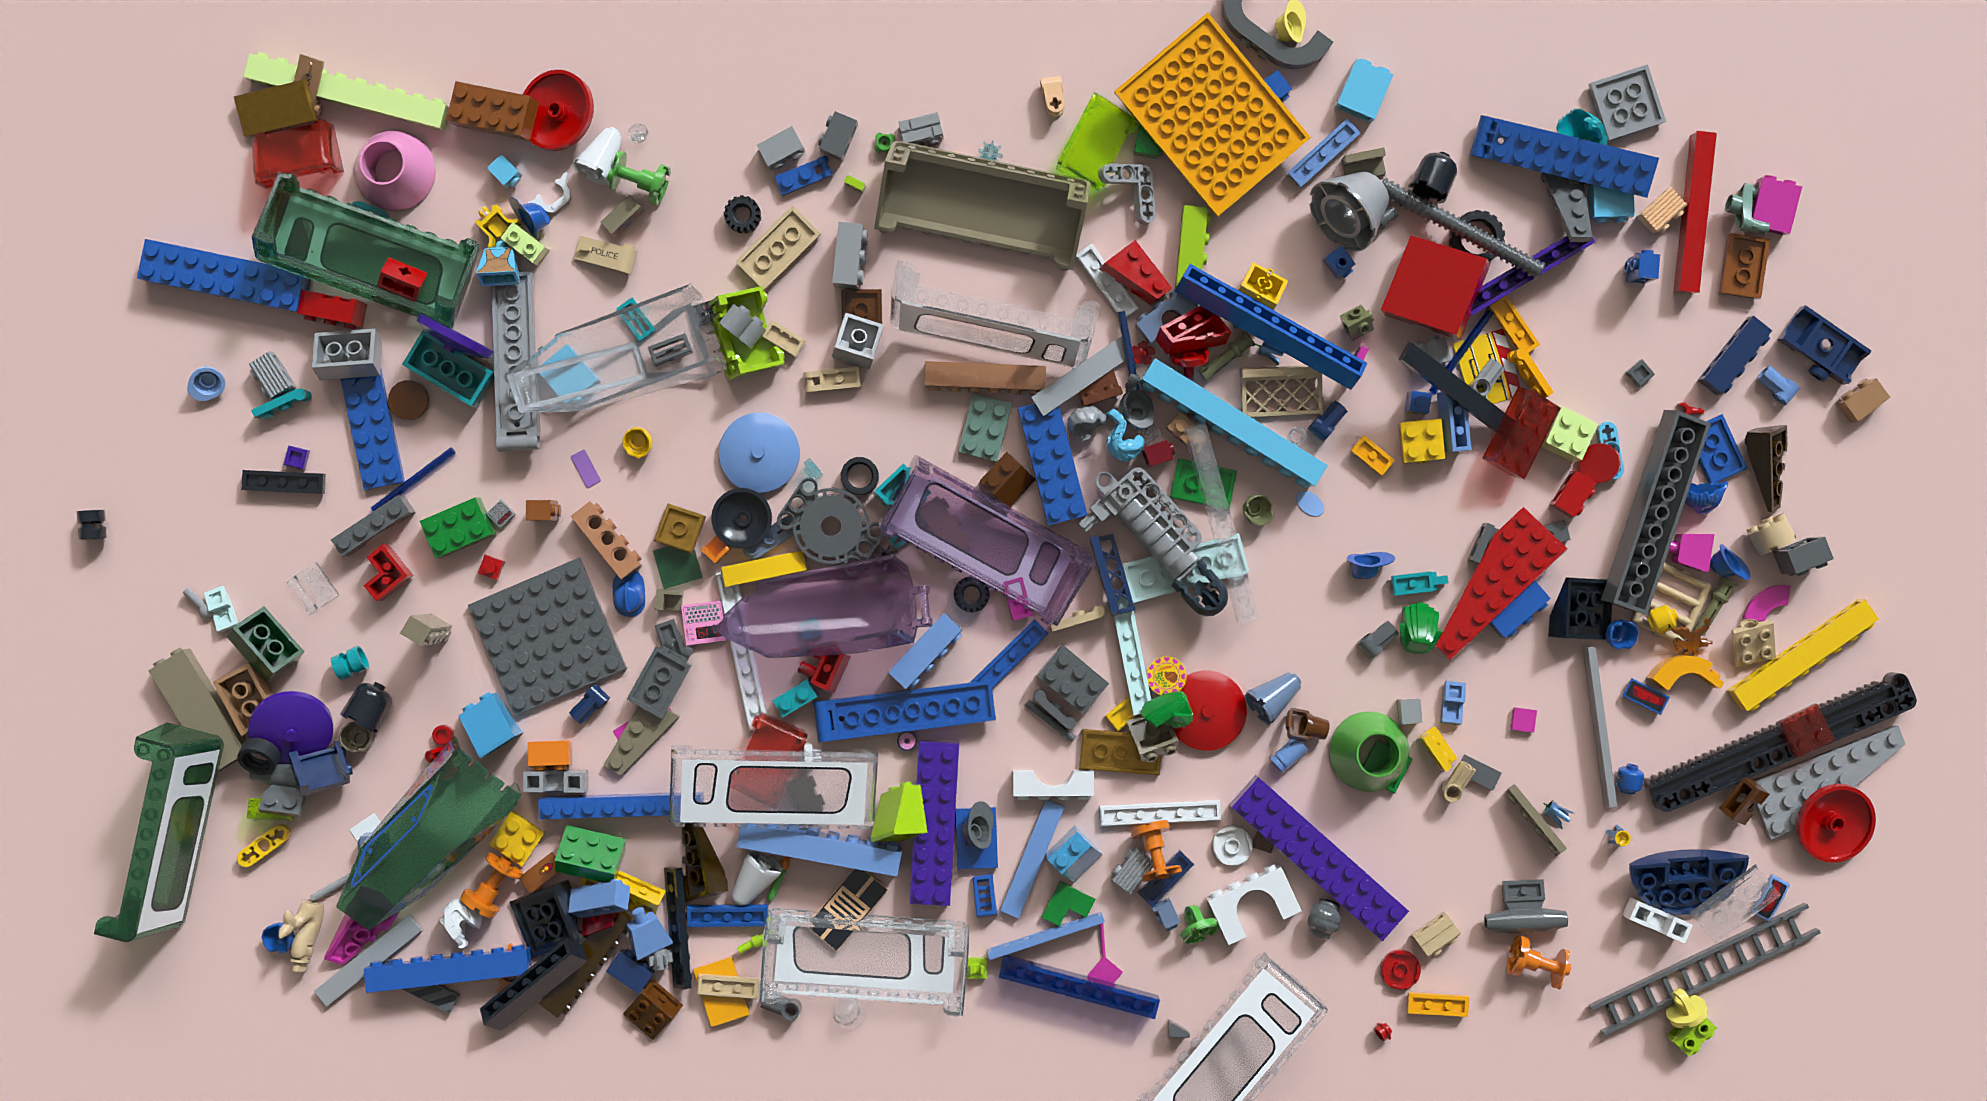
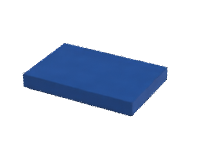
(1720, 453)
(971, 856)

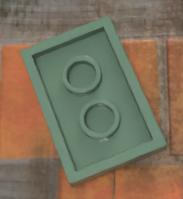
(985, 427)

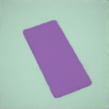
(585, 468)

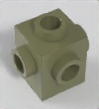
(1357, 322)

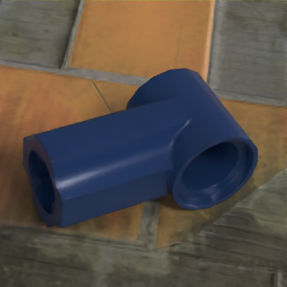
(1325, 424)
(592, 701)

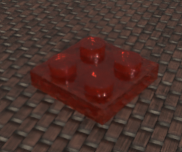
(1806, 730)

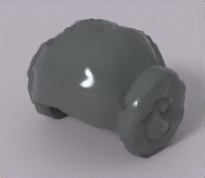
(1324, 918)

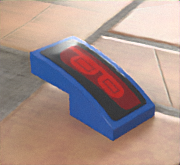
(1646, 696)

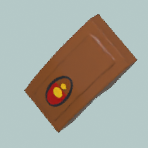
(539, 873)

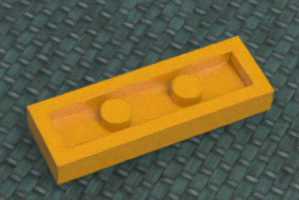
(1513, 324)
(1438, 1004)

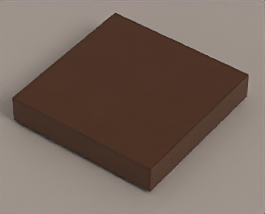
(863, 303)

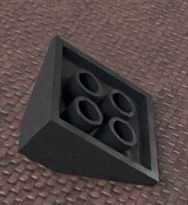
(1580, 611)
(545, 918)

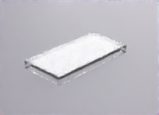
(1735, 903)

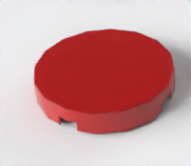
(1600, 463)
(1400, 969)

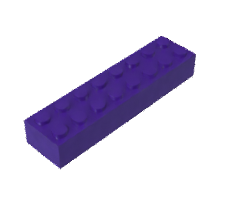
(934, 850)

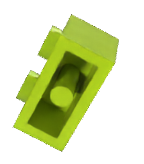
(1690, 1039)

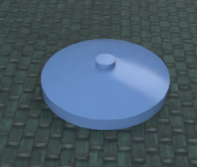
(759, 452)

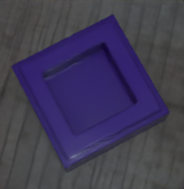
(296, 457)

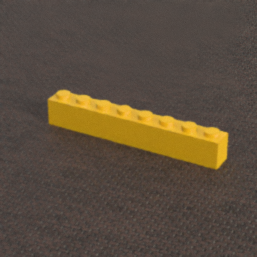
(1803, 654)

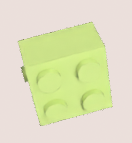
(1569, 435)

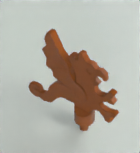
(1692, 640)

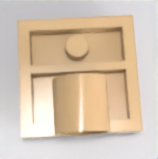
(1753, 642)

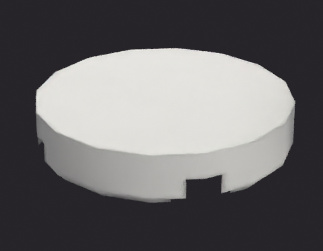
(1232, 845)

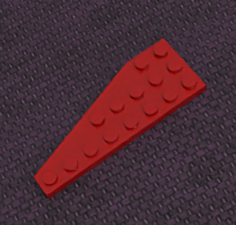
(1508, 567)

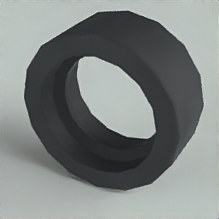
(852, 462)
(256, 765)

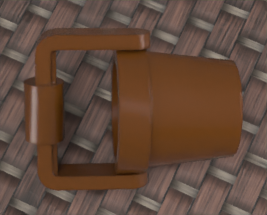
(1309, 726)

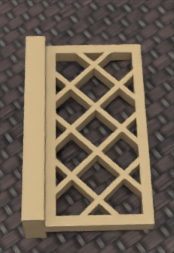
(1278, 373)

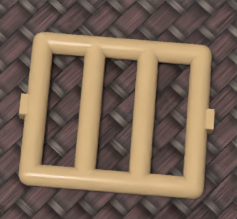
(1696, 604)

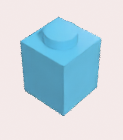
(505, 171)

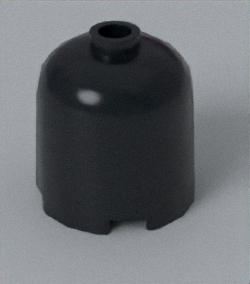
(1434, 177)
(368, 706)

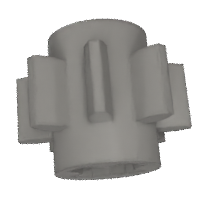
(660, 959)

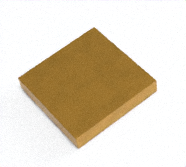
(679, 528)

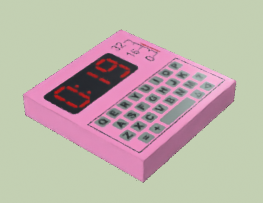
(699, 621)

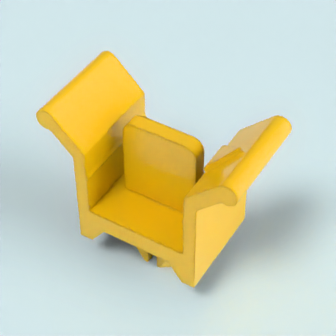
(494, 223)

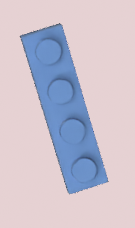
(1323, 153)

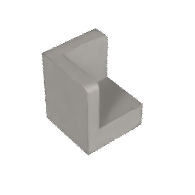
(1409, 711)

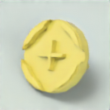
(1686, 1010)

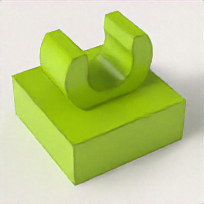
(977, 968)

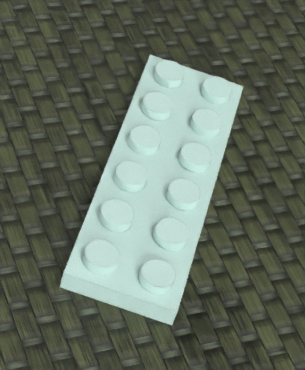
(1149, 579)

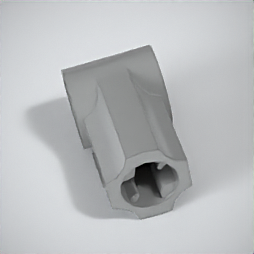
(1488, 376)

